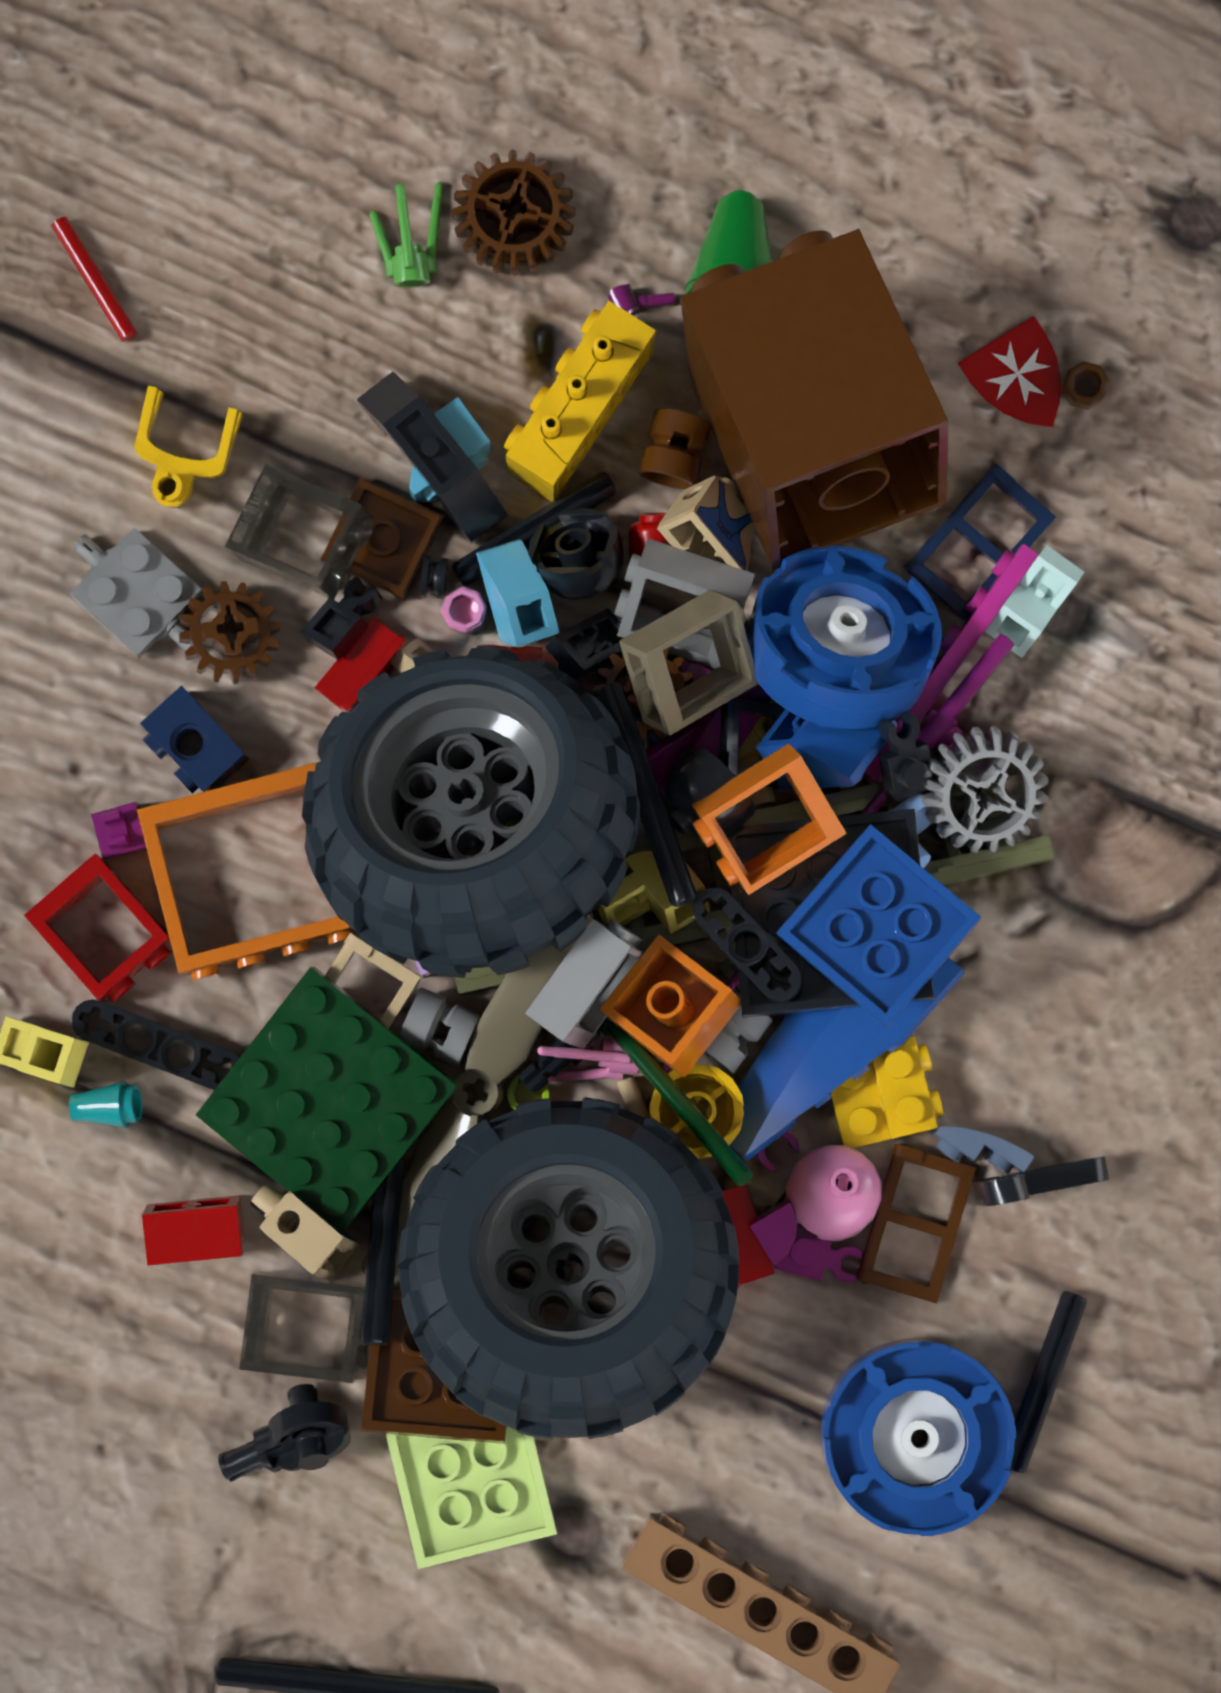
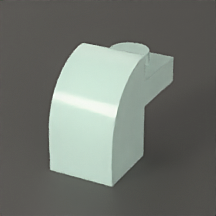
(1035, 600)

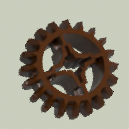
(497, 206)

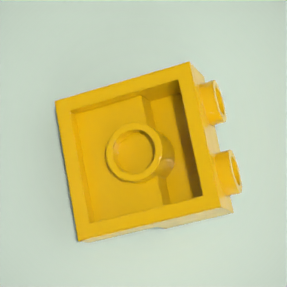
(888, 1098)

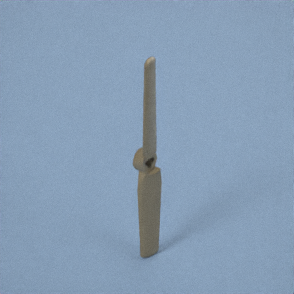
(495, 1052)

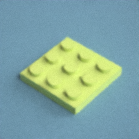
(470, 1495)

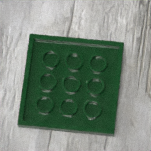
(327, 1099)

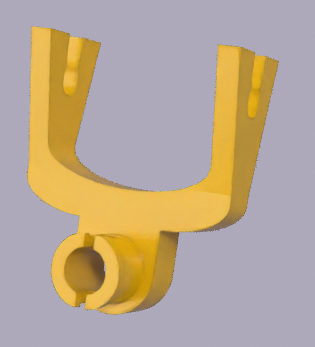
(180, 469)

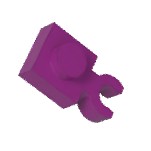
(812, 1255)

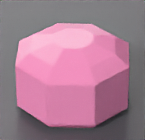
(464, 610)

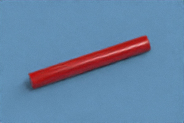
(94, 279)

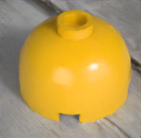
(713, 1095)

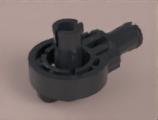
(293, 1439)

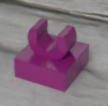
(119, 831)

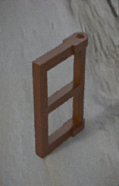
(865, 1273)

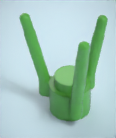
(410, 264)

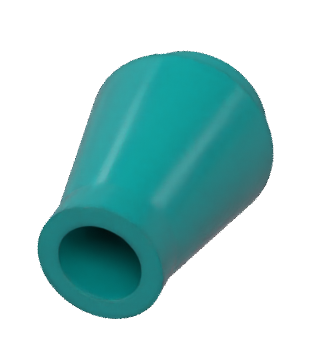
(109, 1105)

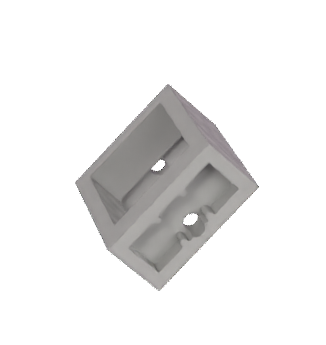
(687, 573)
(584, 981)

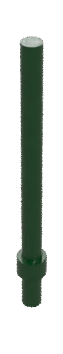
(680, 1104)

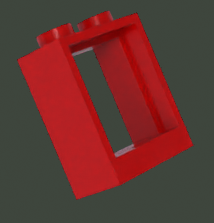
(67, 895)

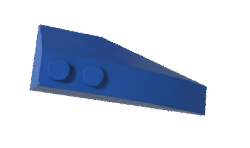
(817, 1054)

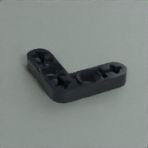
(1020, 1185)

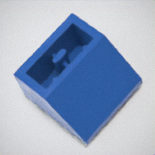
(831, 754)

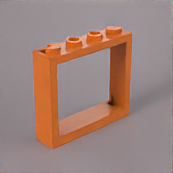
(209, 803)

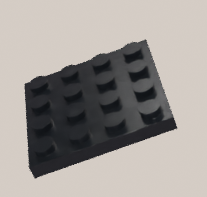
(782, 896)

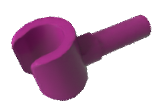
(625, 299)

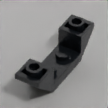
(434, 455)

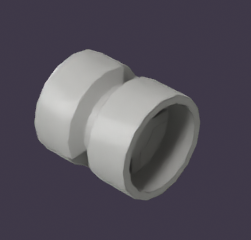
(423, 1023)
(730, 1044)

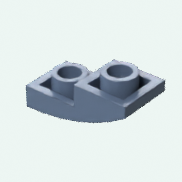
(968, 1143)

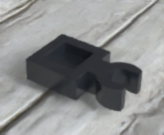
(341, 623)
(906, 763)

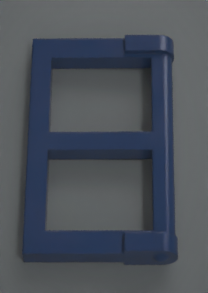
(955, 520)

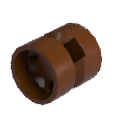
(670, 464)

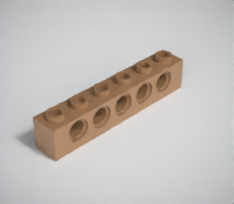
(647, 1562)

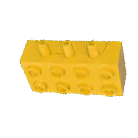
(580, 401)

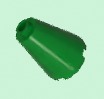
(734, 236)

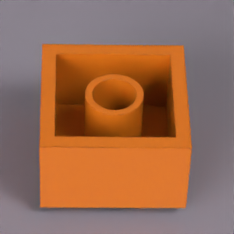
(671, 1005)

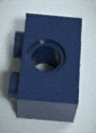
(176, 719)

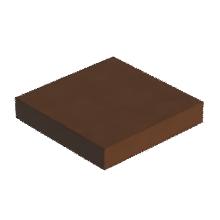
(397, 542)

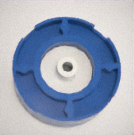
(843, 638)
(964, 1446)

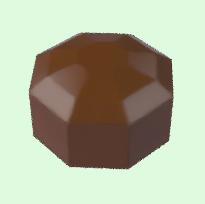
(1085, 385)

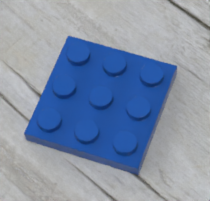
(878, 926)

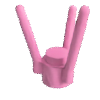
(609, 1056)

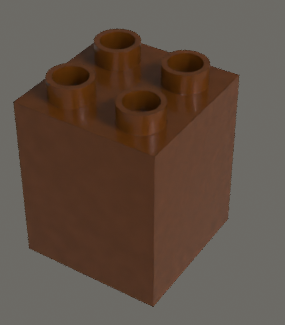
(815, 395)

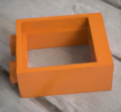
(786, 853)

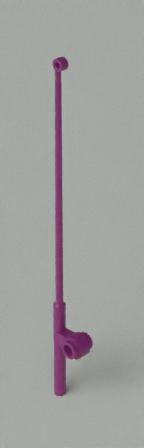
(939, 726)

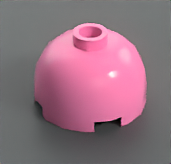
(834, 1192)

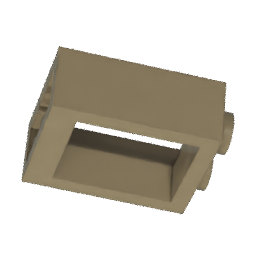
(649, 672)

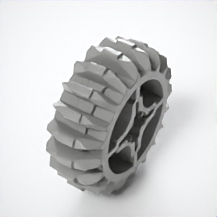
(970, 824)

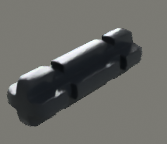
(537, 1075)

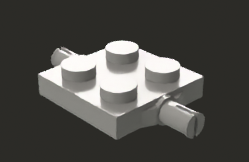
(134, 592)

